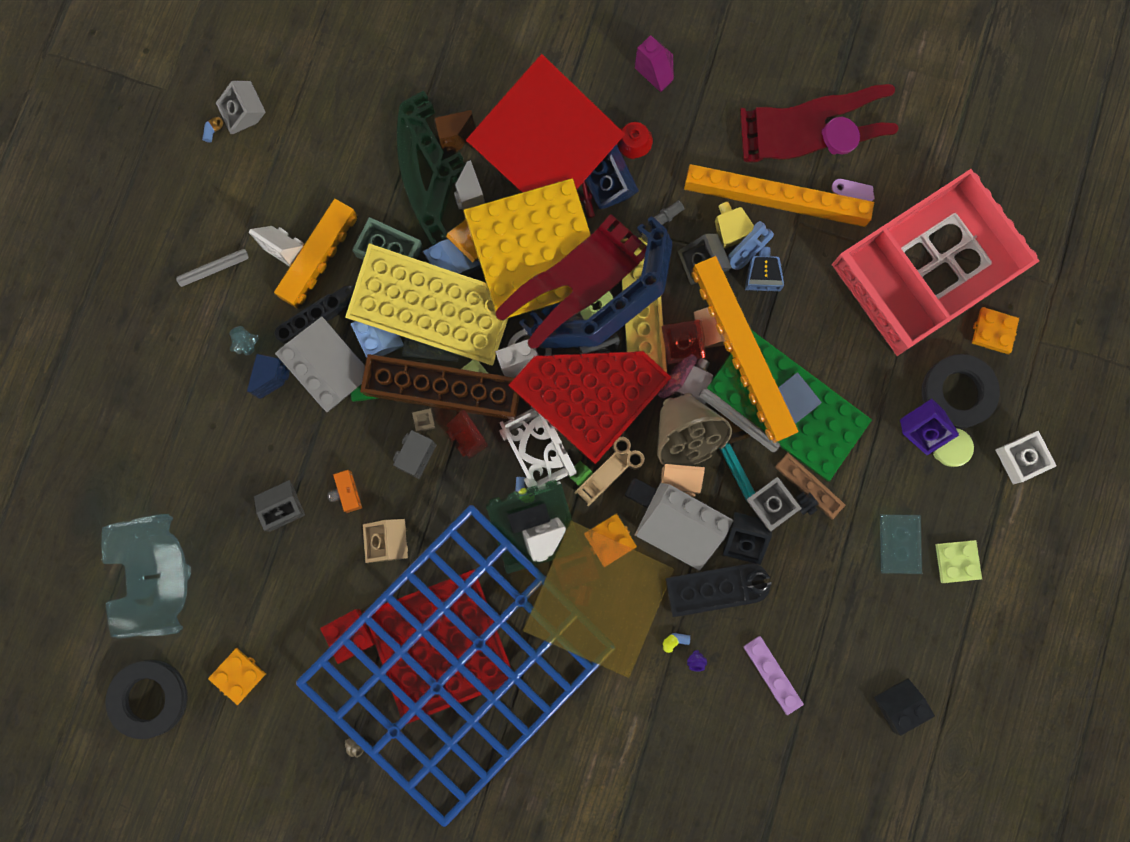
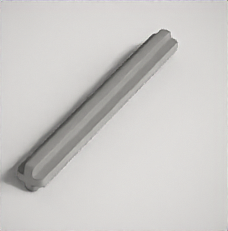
(738, 419)

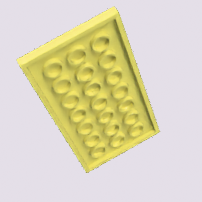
(426, 305)

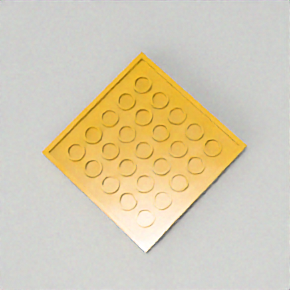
(526, 237)

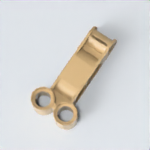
(609, 472)

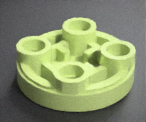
(957, 451)

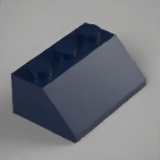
(611, 180)

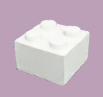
(1025, 457)

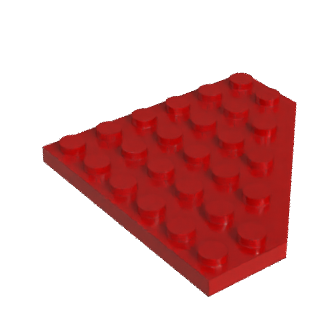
(590, 394)

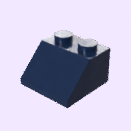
(267, 376)

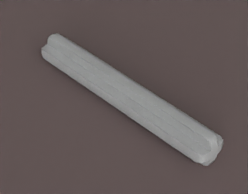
(212, 267)

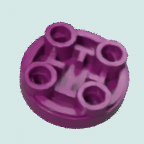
(841, 135)

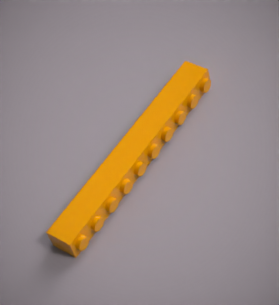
(779, 195)
(744, 349)

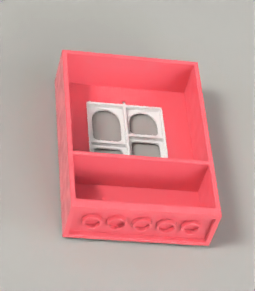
(895, 290)

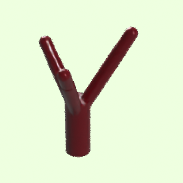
(587, 201)

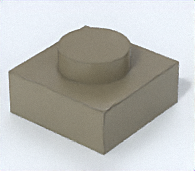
(423, 420)

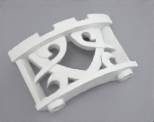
(560, 460)

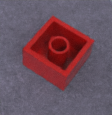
(362, 638)

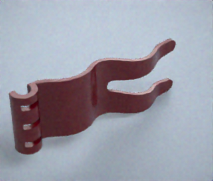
(798, 129)
(588, 270)

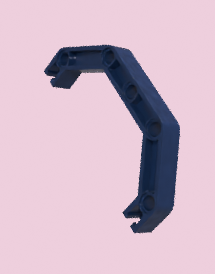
(624, 306)

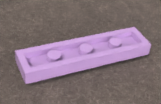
(773, 675)

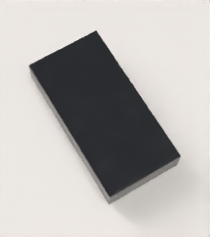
(528, 517)

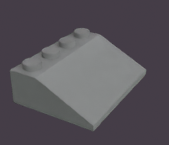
(323, 364)
(683, 526)

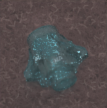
(242, 340)

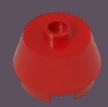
(636, 140)

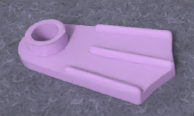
(853, 189)

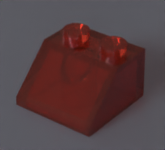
(684, 339)
(466, 434)

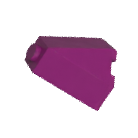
(655, 63)

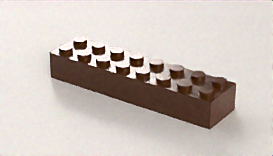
(439, 387)

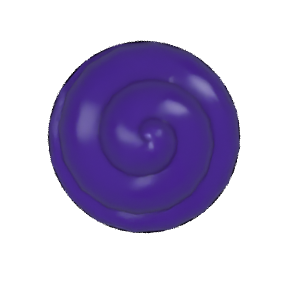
(696, 661)

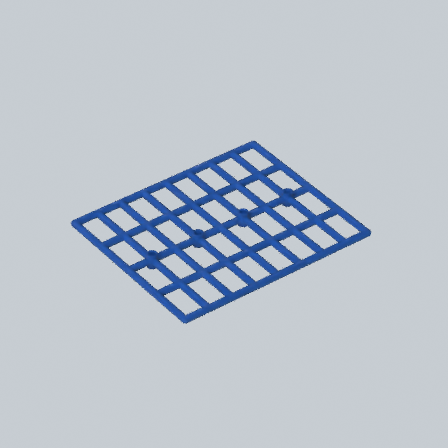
(457, 665)

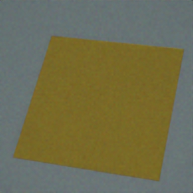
(598, 599)

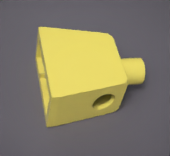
(732, 225)

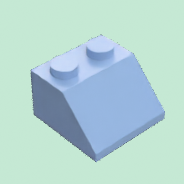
(375, 340)

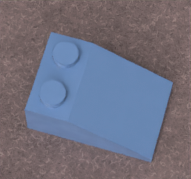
(449, 257)

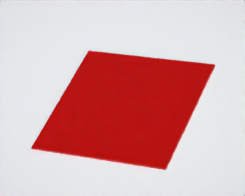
(545, 131)

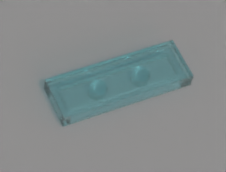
(420, 350)

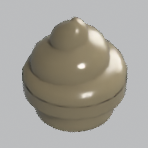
(353, 748)

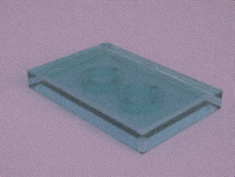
(901, 544)

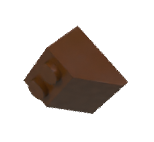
(454, 130)

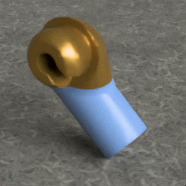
(210, 127)

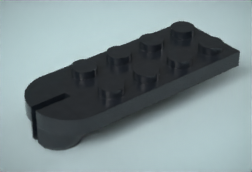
(716, 589)

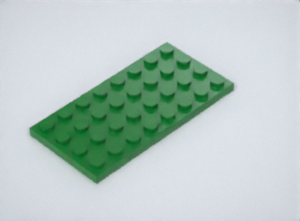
(824, 433)

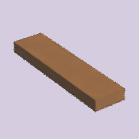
(806, 483)

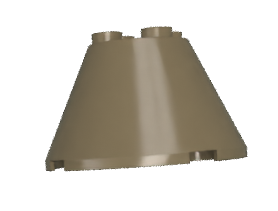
(690, 431)

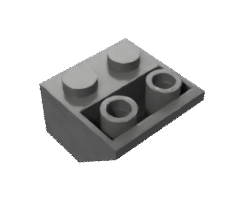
(278, 506)

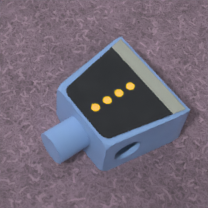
(764, 272)

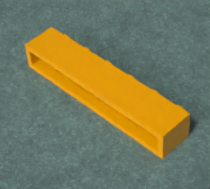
(316, 253)

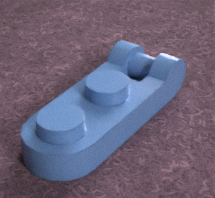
(750, 246)

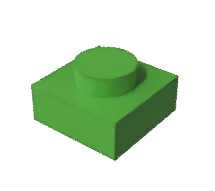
(582, 475)

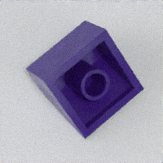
(928, 427)

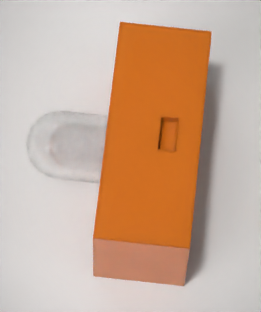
(345, 491)

